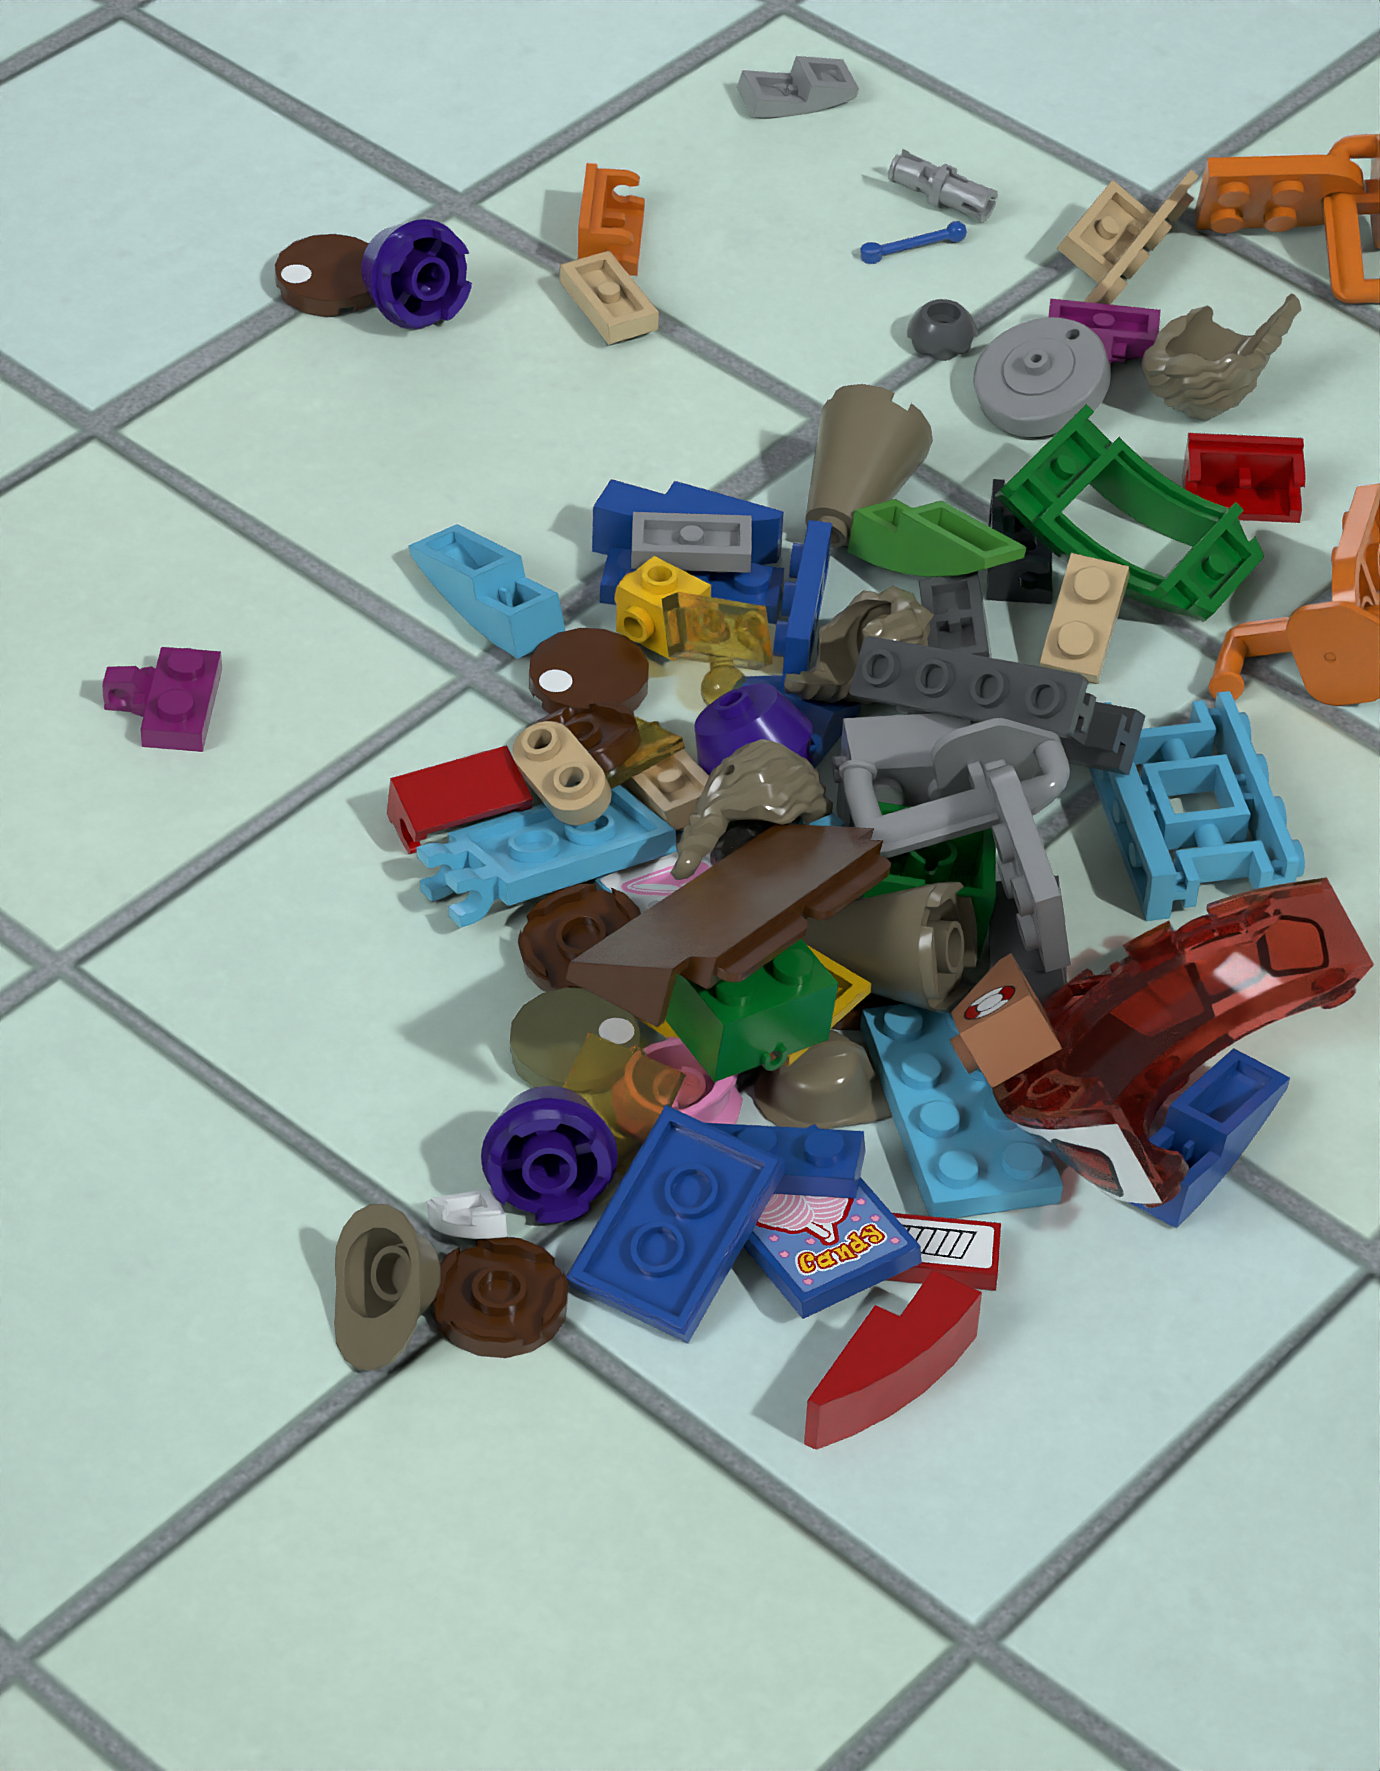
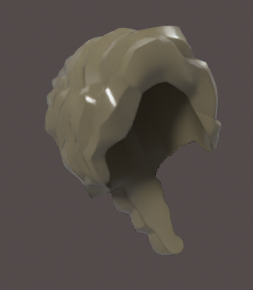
(1210, 367)
(884, 615)
(754, 785)

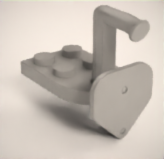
(985, 784)

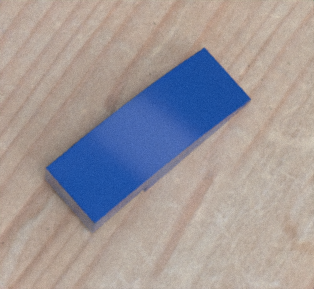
(619, 500)
(1214, 1127)

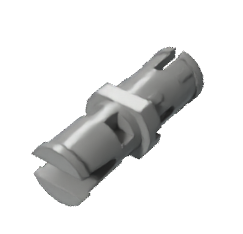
(943, 185)

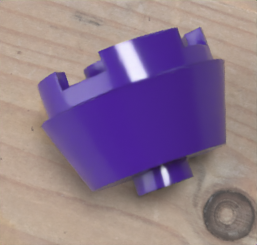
(416, 273)
(746, 717)
(549, 1154)

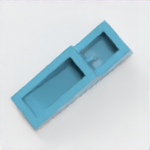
(489, 589)

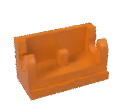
(609, 219)

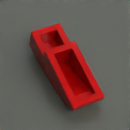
(893, 1360)

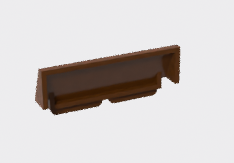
(732, 916)

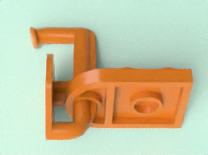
(1302, 193)
(1330, 641)

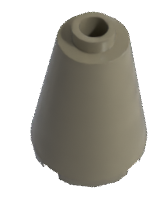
(863, 455)
(905, 943)

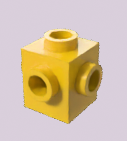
(640, 601)

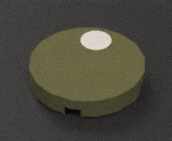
(554, 1027)

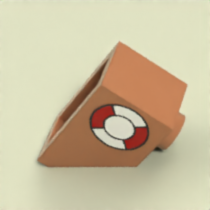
(1002, 1025)

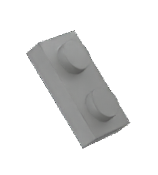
(693, 541)

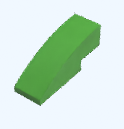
(928, 540)

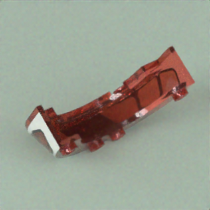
(1165, 1013)

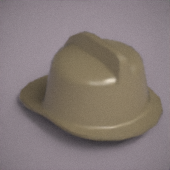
(824, 1087)
(382, 1285)

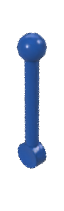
(872, 252)

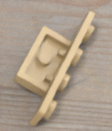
(1113, 235)

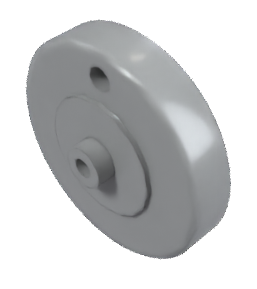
(1041, 376)

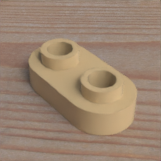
(553, 763)

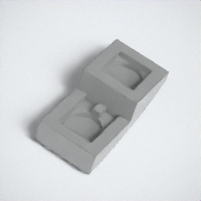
(808, 88)

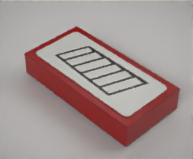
(954, 1248)

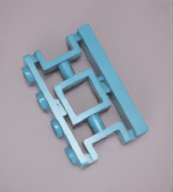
(1179, 763)

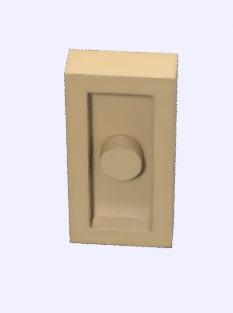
(609, 297)
(1085, 616)
(671, 788)

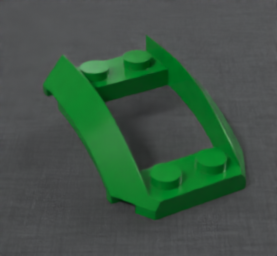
(1085, 456)

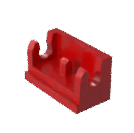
(1253, 471)
(455, 794)

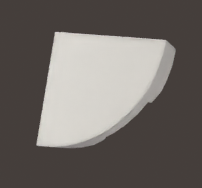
(468, 1215)

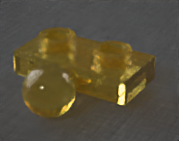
(719, 634)

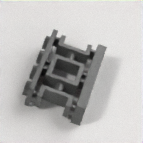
(986, 688)

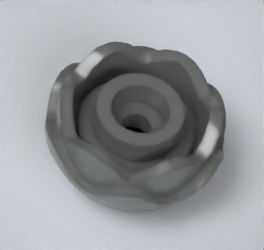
(942, 329)

